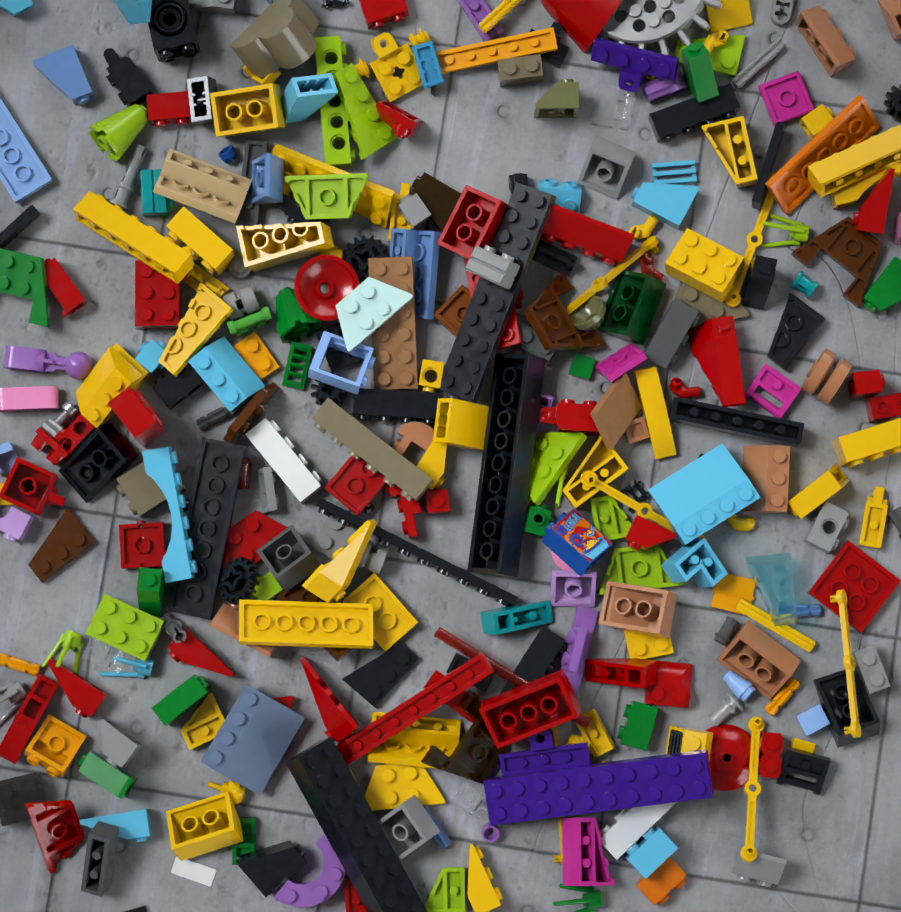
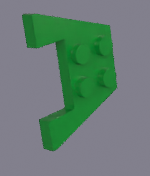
(26, 278)

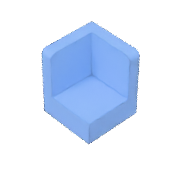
(7, 457)
(812, 719)

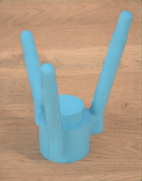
(143, 668)

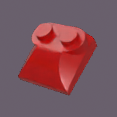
(402, 122)
(672, 685)

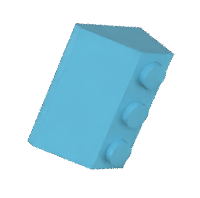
(226, 374)

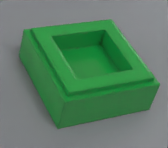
(581, 366)

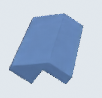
(425, 254)

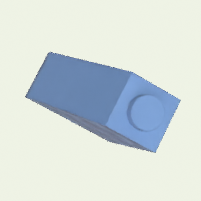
(66, 74)

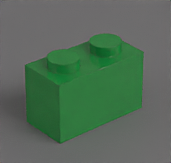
(638, 725)

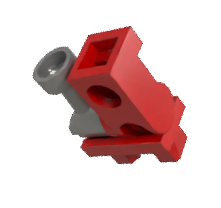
(63, 440)

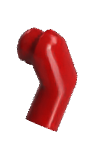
(682, 391)

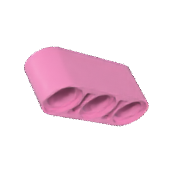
(29, 399)

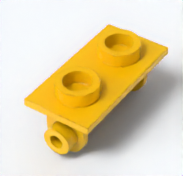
(198, 275)

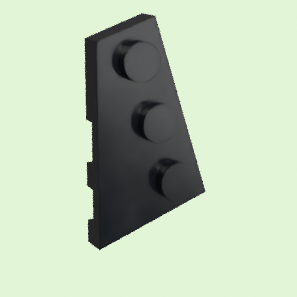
(794, 331)
(381, 674)

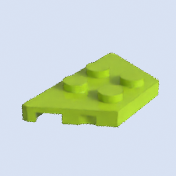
(327, 195)
(550, 458)
(637, 569)

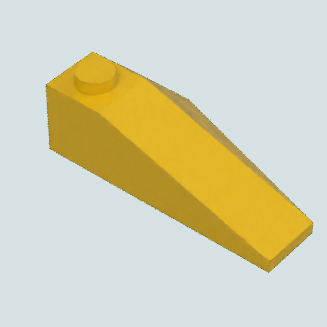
(334, 577)

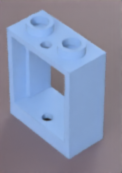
(337, 342)

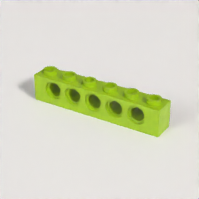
(343, 157)

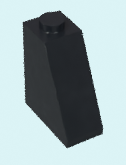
(759, 282)
(272, 865)

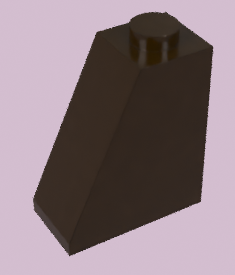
(437, 198)

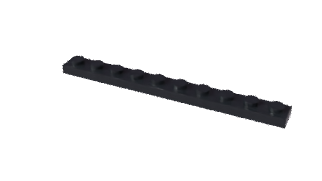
(424, 557)

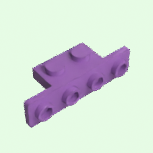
(578, 645)

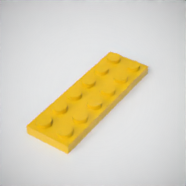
(305, 624)

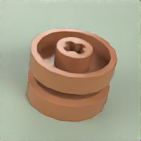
(827, 377)

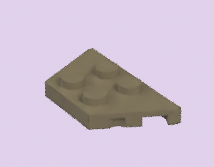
(708, 306)

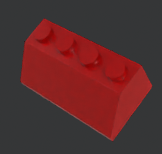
(586, 235)

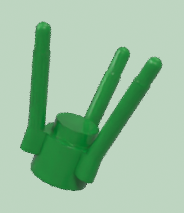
(591, 899)

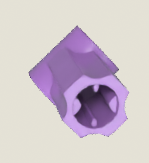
(662, 87)

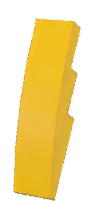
(655, 412)

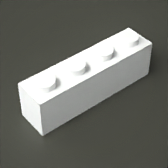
(283, 460)
(630, 827)

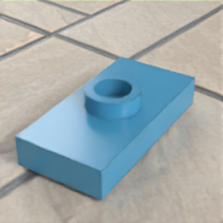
(428, 64)

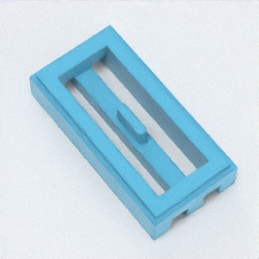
(693, 179)

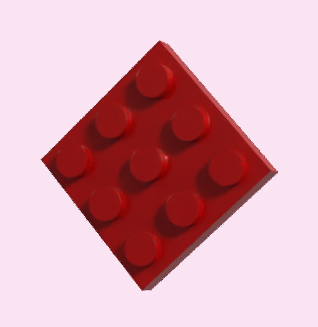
(863, 580)

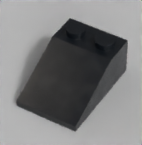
(98, 462)
(835, 703)

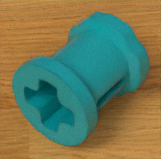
(804, 284)

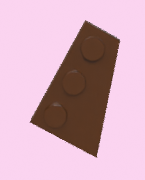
(61, 546)

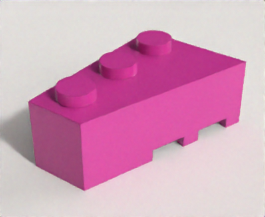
(583, 854)

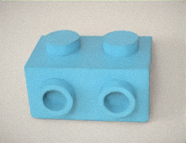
(567, 194)

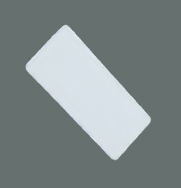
(193, 871)

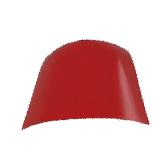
(581, 18)

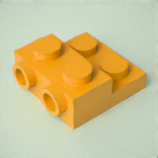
(54, 746)

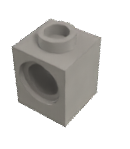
(413, 210)

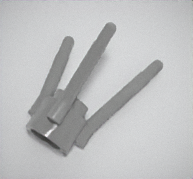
(15, 693)

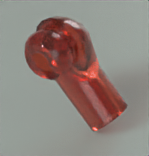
(647, 266)

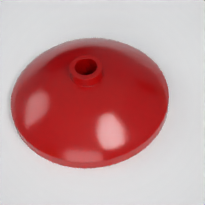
(324, 271)
(735, 742)

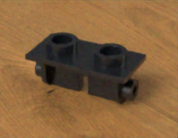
(554, 258)

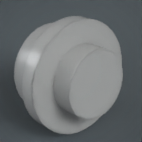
(237, 268)

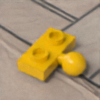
(595, 734)

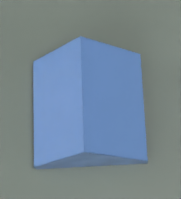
(267, 179)

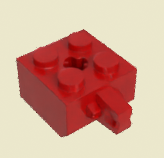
(570, 417)
(43, 482)

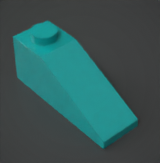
(516, 617)

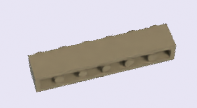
(372, 449)

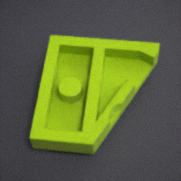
(448, 891)

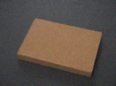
(616, 410)

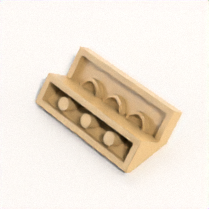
(202, 186)

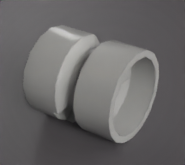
(248, 299)
(374, 557)

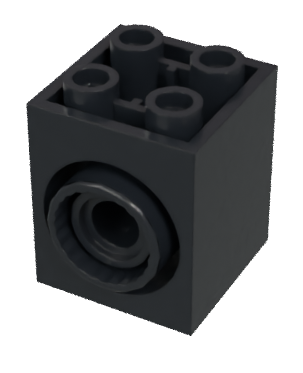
(178, 38)

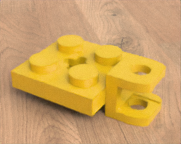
(388, 59)

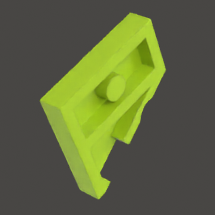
(609, 517)

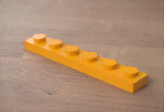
(492, 50)

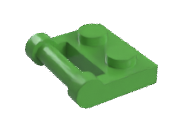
(257, 319)

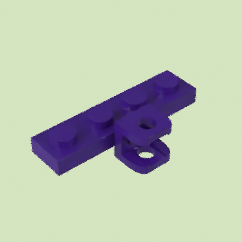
(634, 63)
(544, 756)

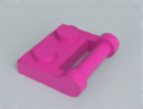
(776, 386)

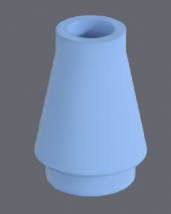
(739, 686)

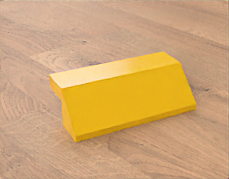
(414, 742)

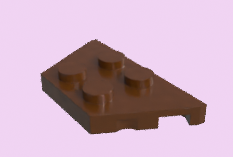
(254, 408)

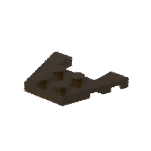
(475, 753)

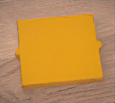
(730, 591)

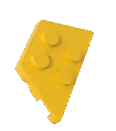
(397, 783)

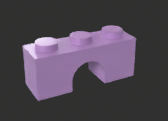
(15, 524)

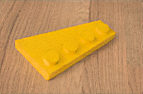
(200, 322)

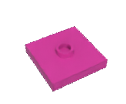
(786, 98)
(620, 362)

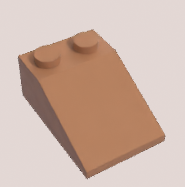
(638, 609)

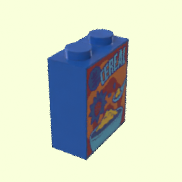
(576, 541)

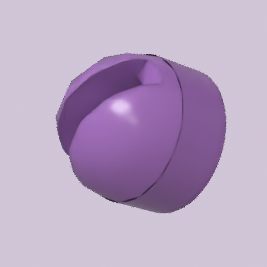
(485, 830)

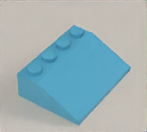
(703, 494)

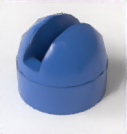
(227, 154)

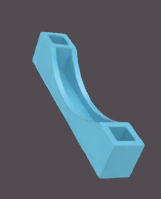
(161, 467)

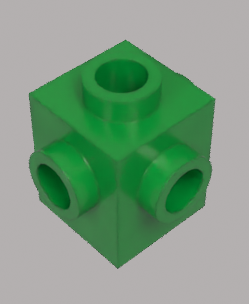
(534, 528)

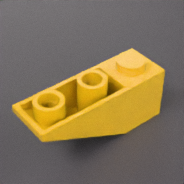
(480, 890)

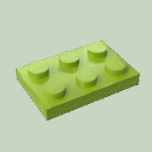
(125, 627)

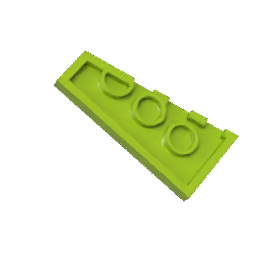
(368, 127)

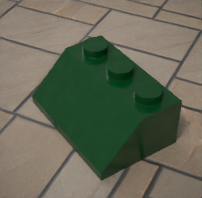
(632, 306)

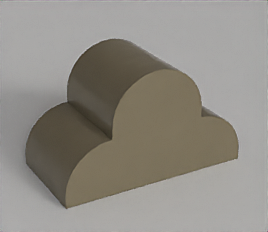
(278, 38)

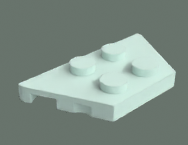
(368, 309)

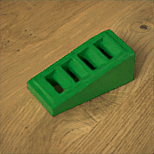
(301, 347)

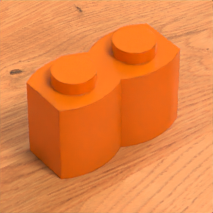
(662, 881)

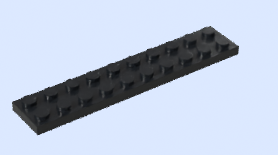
(492, 303)

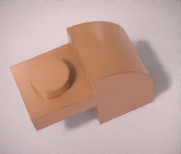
(413, 433)

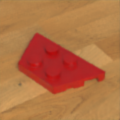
(251, 535)
(55, 829)

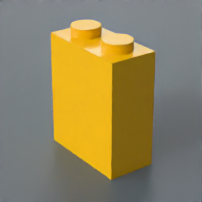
(460, 424)

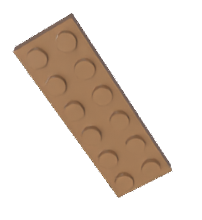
(395, 339)

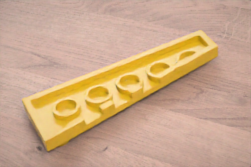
(374, 201)

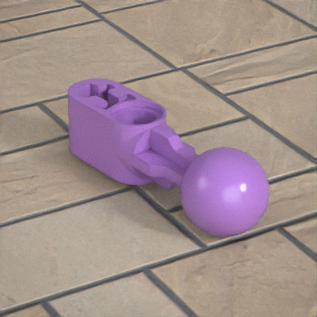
(26, 359)

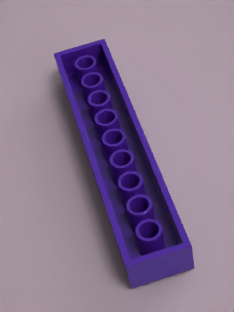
(599, 787)

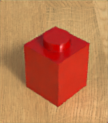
(437, 501)

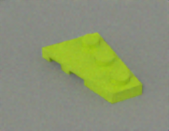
(723, 58)

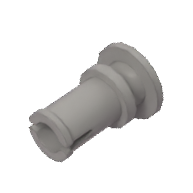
(726, 709)

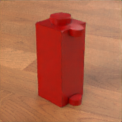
(63, 288)

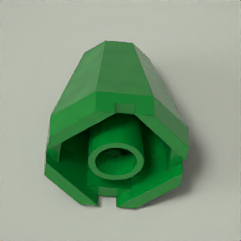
(291, 319)

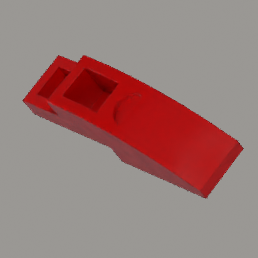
(409, 508)
(27, 718)

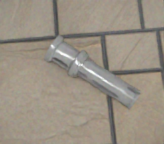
(125, 186)

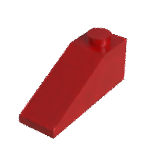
(873, 210)
(195, 653)
(622, 671)
(79, 691)

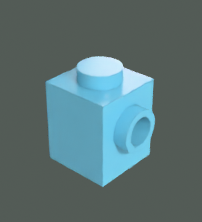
(150, 355)

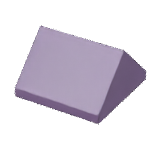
(571, 589)

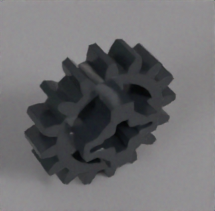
(356, 255)
(238, 580)

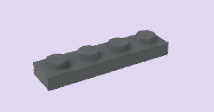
(250, 212)

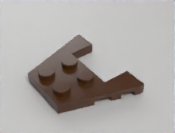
(850, 249)
(554, 324)

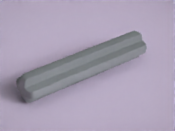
(758, 63)

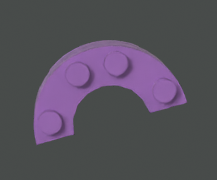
(318, 890)

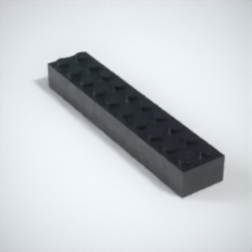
(506, 465)
(353, 830)

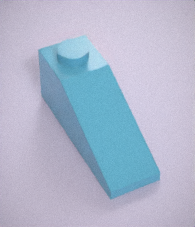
(131, 824)

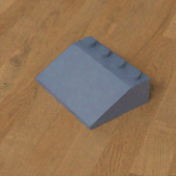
(253, 739)

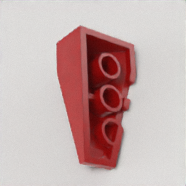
(718, 354)
(333, 713)

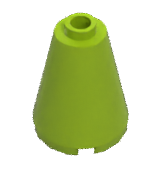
(119, 130)

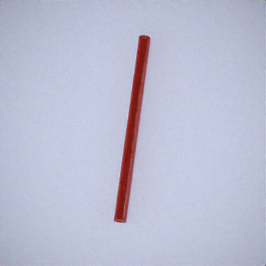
(499, 669)

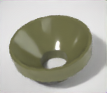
(589, 314)

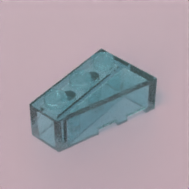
(775, 584)

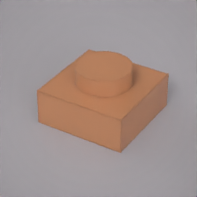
(637, 431)

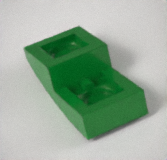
(248, 827)

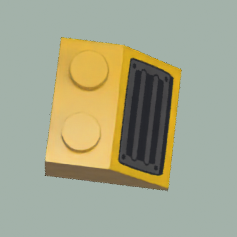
(686, 739)

